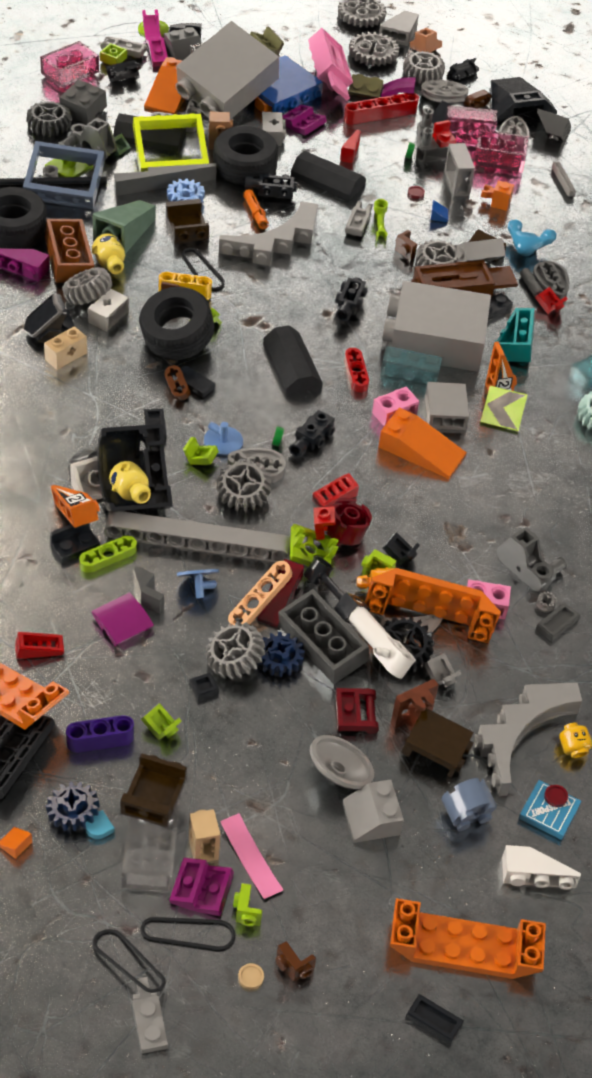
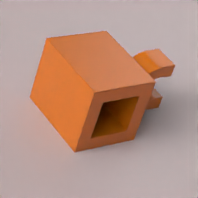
(500, 195)

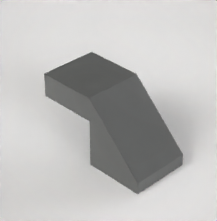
(144, 585)

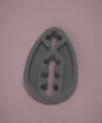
(559, 281)

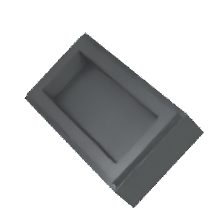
(558, 622)

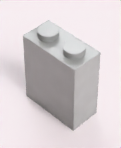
(447, 405)

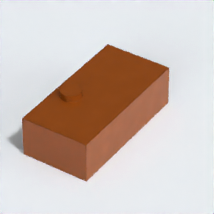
(67, 248)

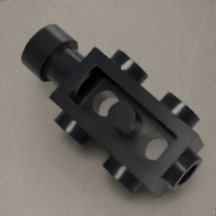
(274, 187)
(350, 298)
(312, 433)

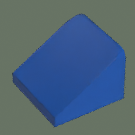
(439, 212)

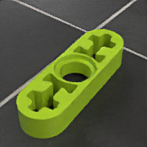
(103, 561)

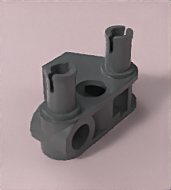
(94, 136)
(426, 147)
(524, 558)

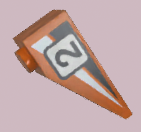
(499, 370)
(75, 505)

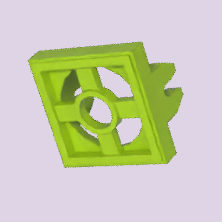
(303, 557)

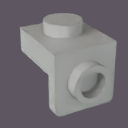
(441, 670)

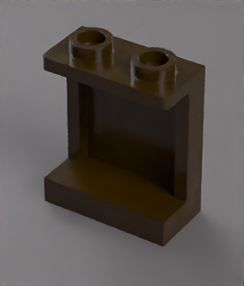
(186, 220)
(439, 740)
(154, 790)

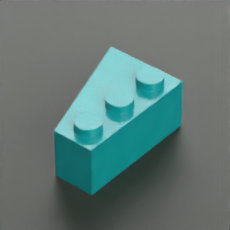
(517, 336)

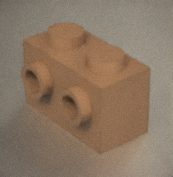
(217, 124)

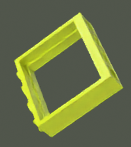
(168, 122)

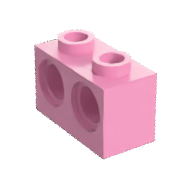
(387, 405)
(497, 593)

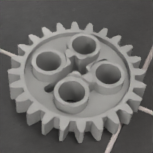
(362, 12)
(364, 45)

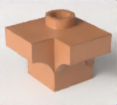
(426, 41)

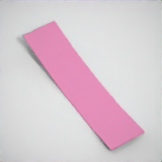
(250, 856)

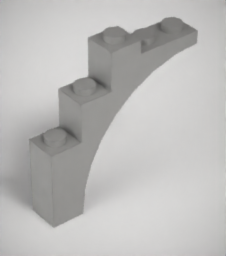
(279, 240)
(535, 706)

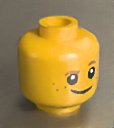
(575, 740)

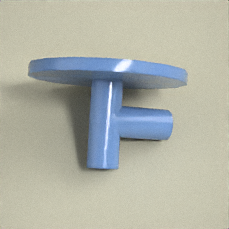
(224, 437)
(200, 585)

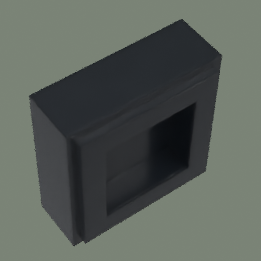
(204, 686)

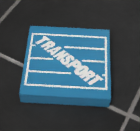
(546, 817)

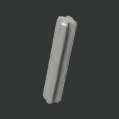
(563, 179)

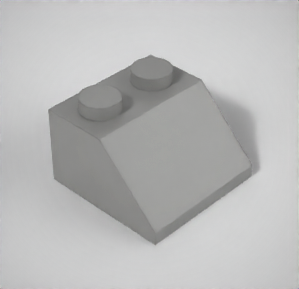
(374, 812)

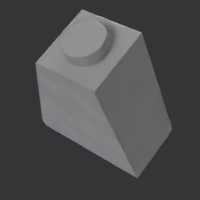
(400, 27)
(481, 250)

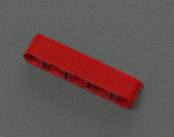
(381, 108)

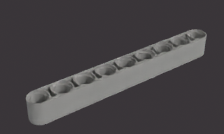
(198, 536)

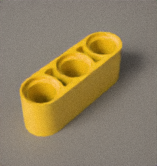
(198, 283)

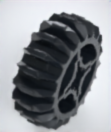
(410, 630)

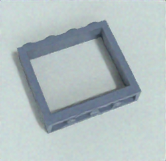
(61, 195)

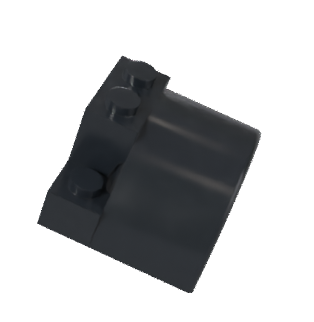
(123, 444)

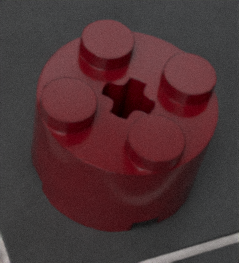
(351, 522)

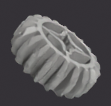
(423, 66)
(436, 253)
(87, 286)
(252, 492)
(237, 657)

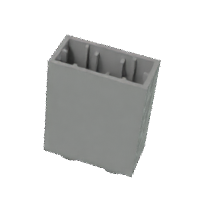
(227, 71)
(439, 323)

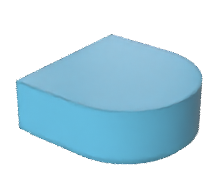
(100, 827)

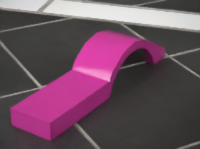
(153, 38)

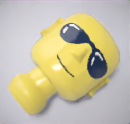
(109, 252)
(130, 482)

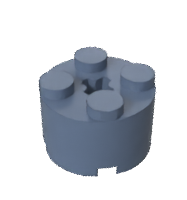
(469, 803)

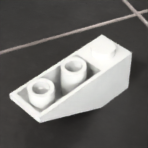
(530, 867)

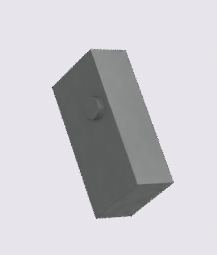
(324, 636)

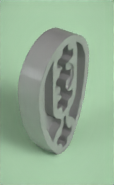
(520, 128)
(264, 457)

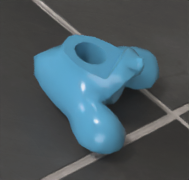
(527, 242)

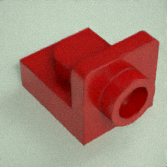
(442, 134)
(322, 519)

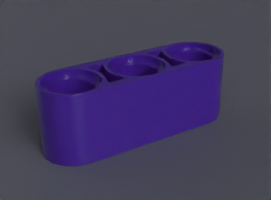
(89, 735)

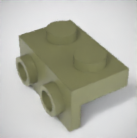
(269, 39)
(366, 86)

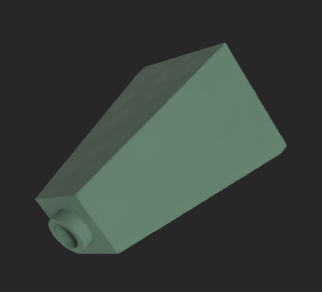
(125, 222)

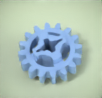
(185, 190)

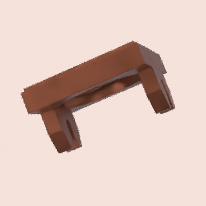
(423, 692)

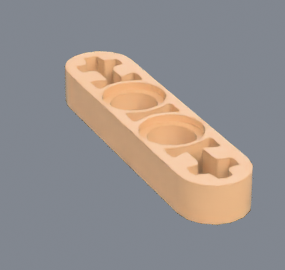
(263, 597)

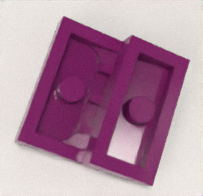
(401, 85)
(303, 119)
(122, 619)
(201, 886)

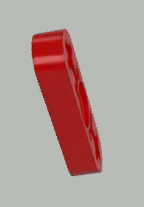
(353, 375)

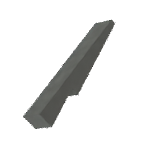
(161, 177)

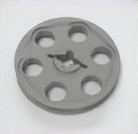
(444, 90)

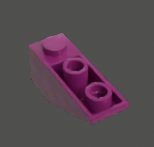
(25, 262)

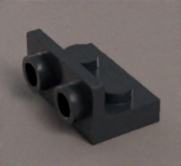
(72, 542)

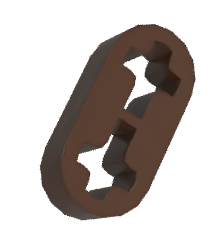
(478, 99)
(179, 382)

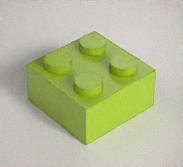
(113, 54)

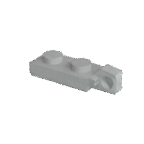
(149, 1020)

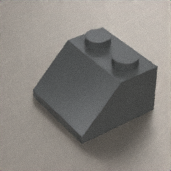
(179, 42)

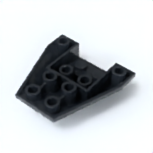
(516, 93)

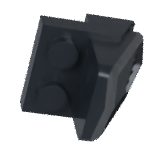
(48, 319)

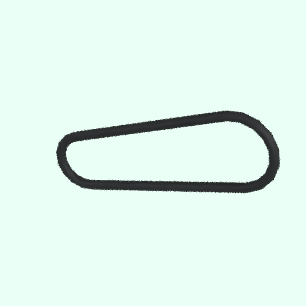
(193, 249)
(188, 943)
(121, 968)

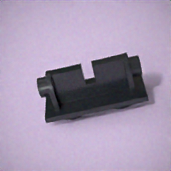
(123, 70)
(459, 71)

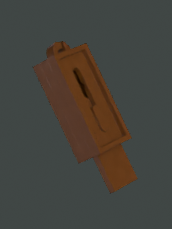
(466, 276)

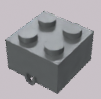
(84, 101)

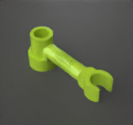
(380, 209)

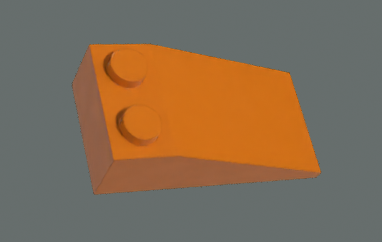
(163, 94)
(420, 443)

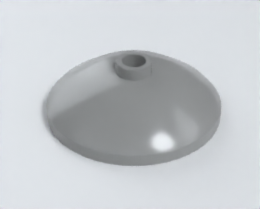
(341, 762)

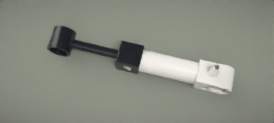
(354, 611)

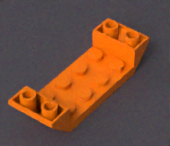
(434, 597)
(24, 700)
(467, 943)

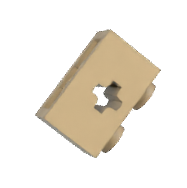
(65, 348)
(204, 835)

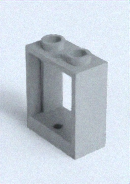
(458, 168)

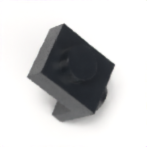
(400, 549)

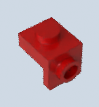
(550, 301)

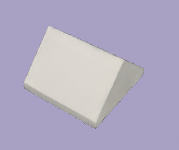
(86, 477)

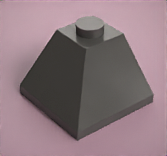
(555, 125)

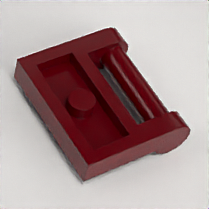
(349, 710)

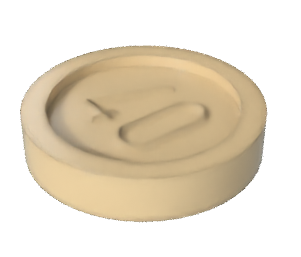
(251, 976)

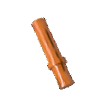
(258, 213)

